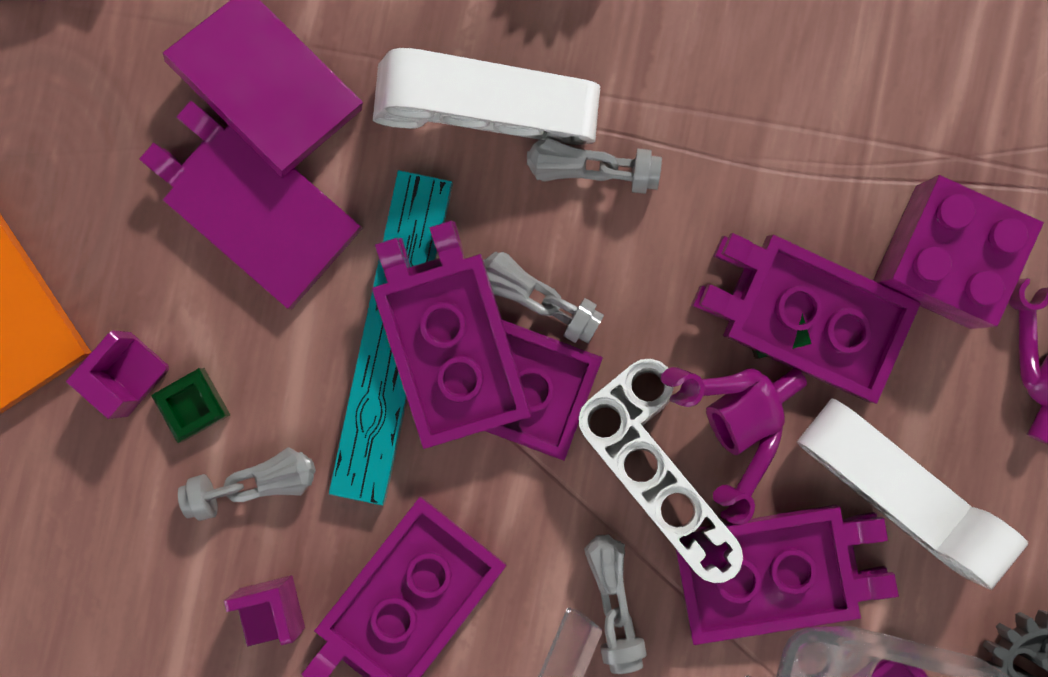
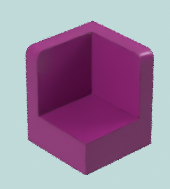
(118, 374)
(268, 611)

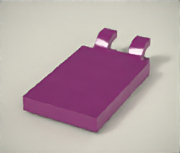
(265, 223)
(849, 318)
(448, 340)
(792, 575)
(407, 599)

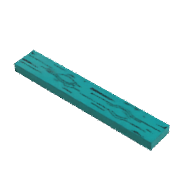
(377, 393)

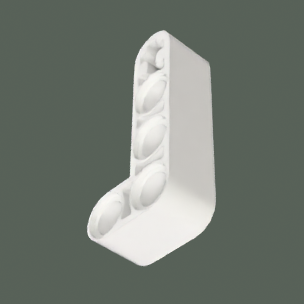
(484, 96)
(668, 478)
(911, 497)

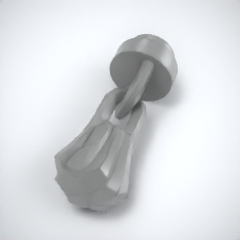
(556, 160)
(515, 284)
(281, 475)
(607, 565)

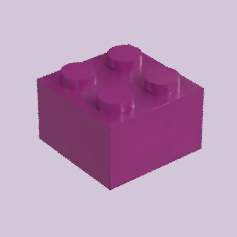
(958, 252)

